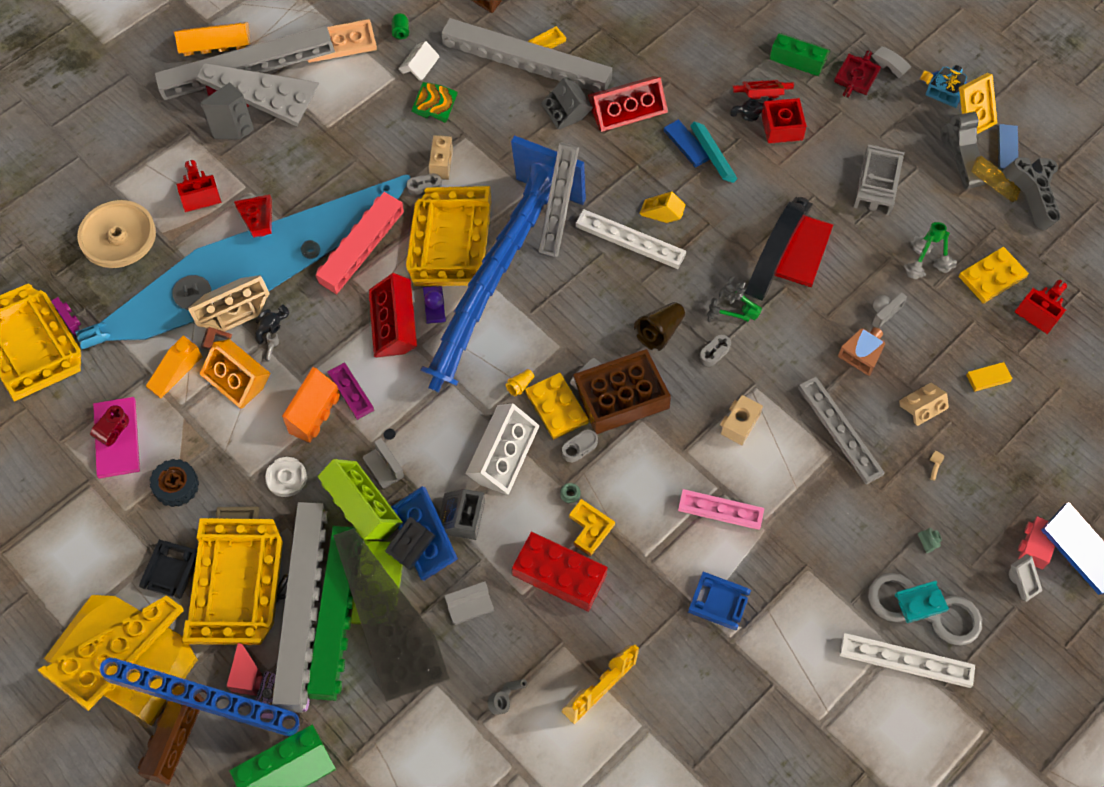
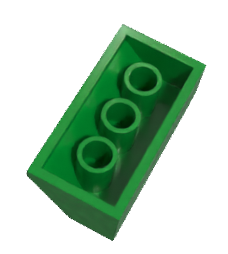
(290, 763)

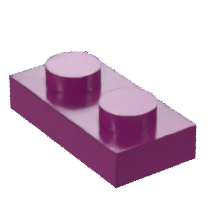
(64, 310)

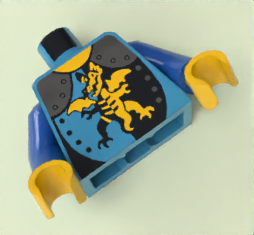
(945, 84)

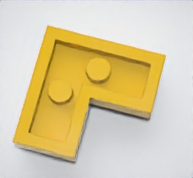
(595, 526)

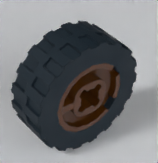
(174, 482)

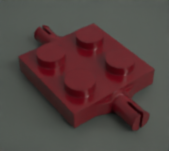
(857, 74)

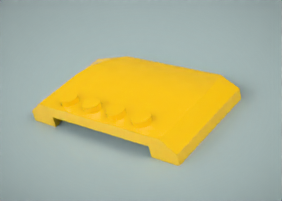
(448, 235)
(33, 343)
(234, 582)
(165, 655)

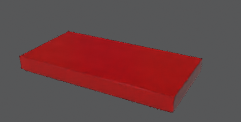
(805, 252)

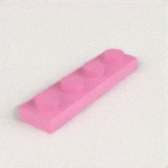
(721, 509)

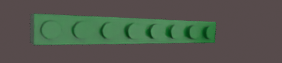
(331, 628)

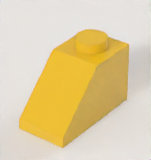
(663, 208)

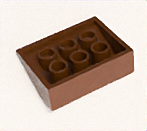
(622, 391)

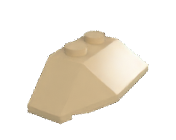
(230, 304)

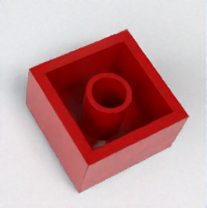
(783, 120)

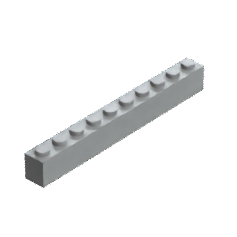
(526, 55)
(254, 58)
(299, 608)

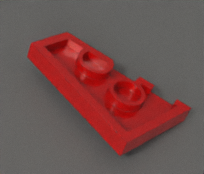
(256, 214)

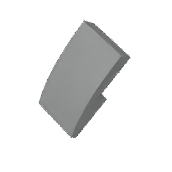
(896, 63)

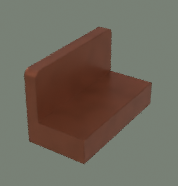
(210, 334)

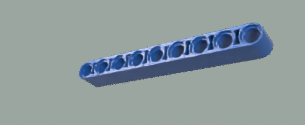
(169, 682)

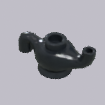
(750, 109)
(269, 322)

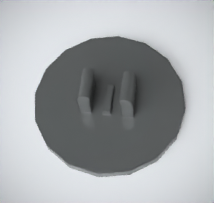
(189, 290)

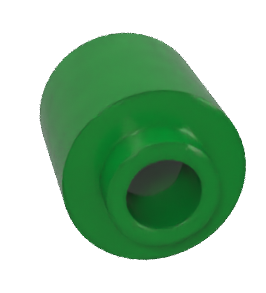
(400, 26)

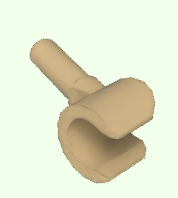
(936, 458)

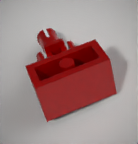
(197, 191)
(1042, 308)

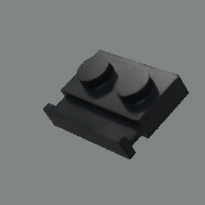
(410, 543)

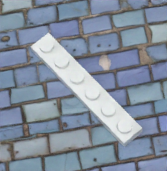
(630, 239)
(907, 660)

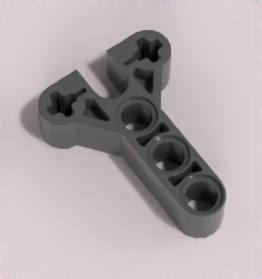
(962, 140)
(1035, 183)

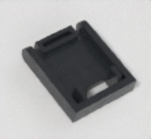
(166, 573)

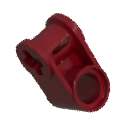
(110, 426)

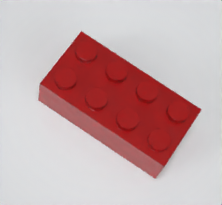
(559, 571)

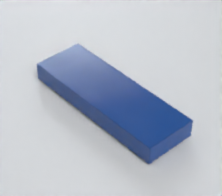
(686, 143)

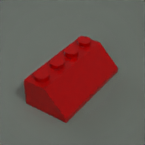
(628, 103)
(392, 316)

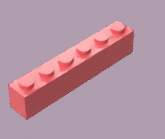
(359, 243)

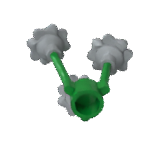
(923, 245)

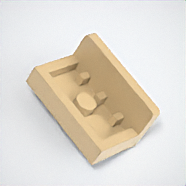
(925, 403)

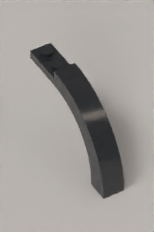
(776, 247)

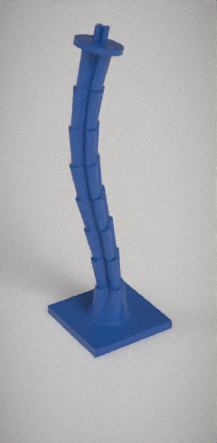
(535, 167)

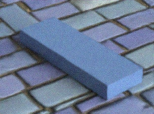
(1007, 145)

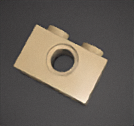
(441, 156)
(739, 430)

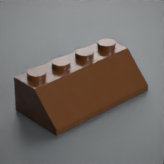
(169, 740)

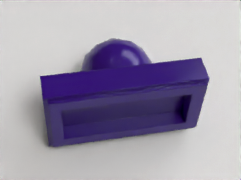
(434, 304)

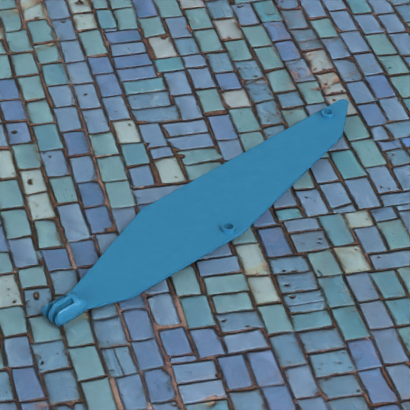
(236, 257)

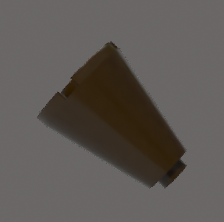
(659, 325)

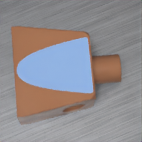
(863, 350)

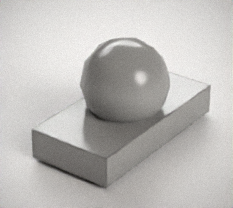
(886, 308)
(1026, 577)

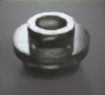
(310, 244)

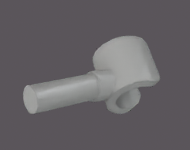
(271, 344)

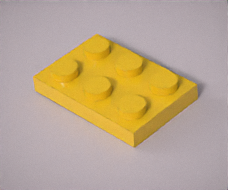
(980, 97)
(993, 275)
(556, 406)

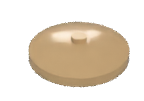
(116, 234)

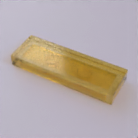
(995, 178)

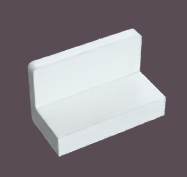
(420, 60)

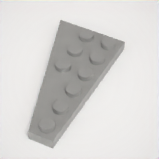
(273, 94)

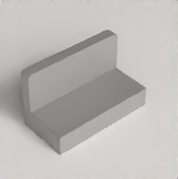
(383, 465)
(469, 603)

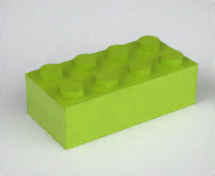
(359, 499)

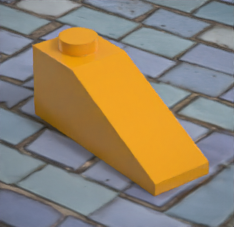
(174, 366)

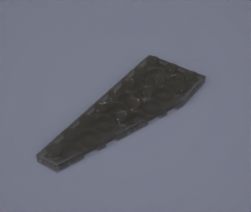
(397, 636)

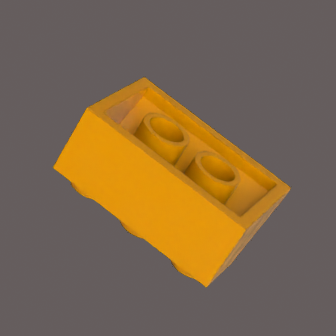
(234, 372)

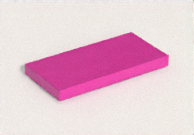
(124, 453)

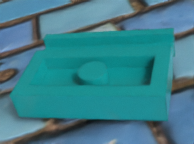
(921, 602)

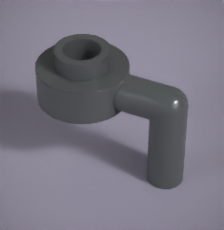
(499, 701)

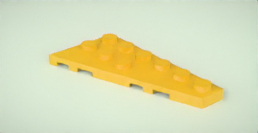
(79, 671)

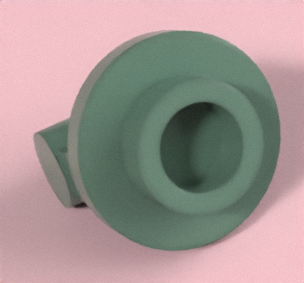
(930, 539)

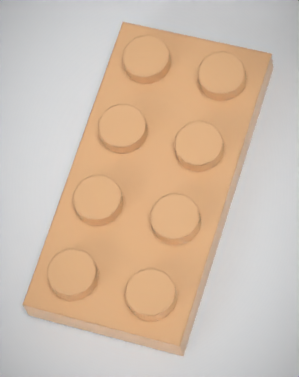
(350, 39)

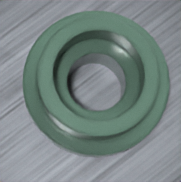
(570, 487)

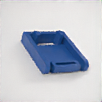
(722, 602)

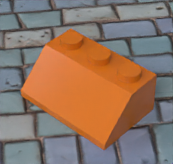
(311, 405)

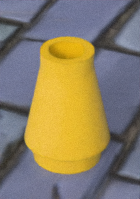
(518, 383)

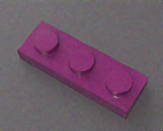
(351, 391)

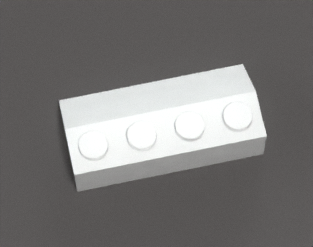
(502, 448)

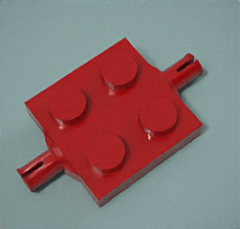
(768, 88)

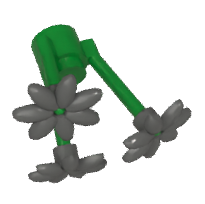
(750, 309)

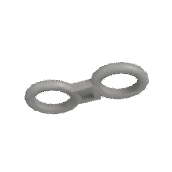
(935, 620)

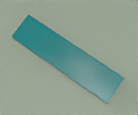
(713, 152)

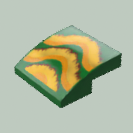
(434, 101)

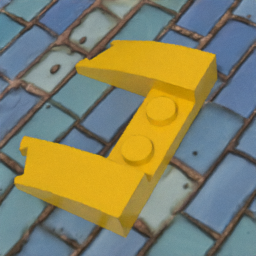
(587, 698)

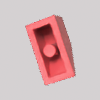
(244, 673)

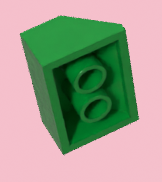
(799, 54)

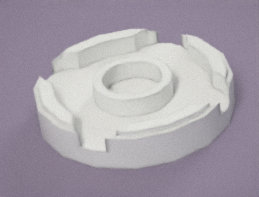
(286, 477)

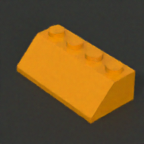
(212, 37)

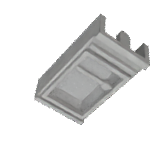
(879, 177)

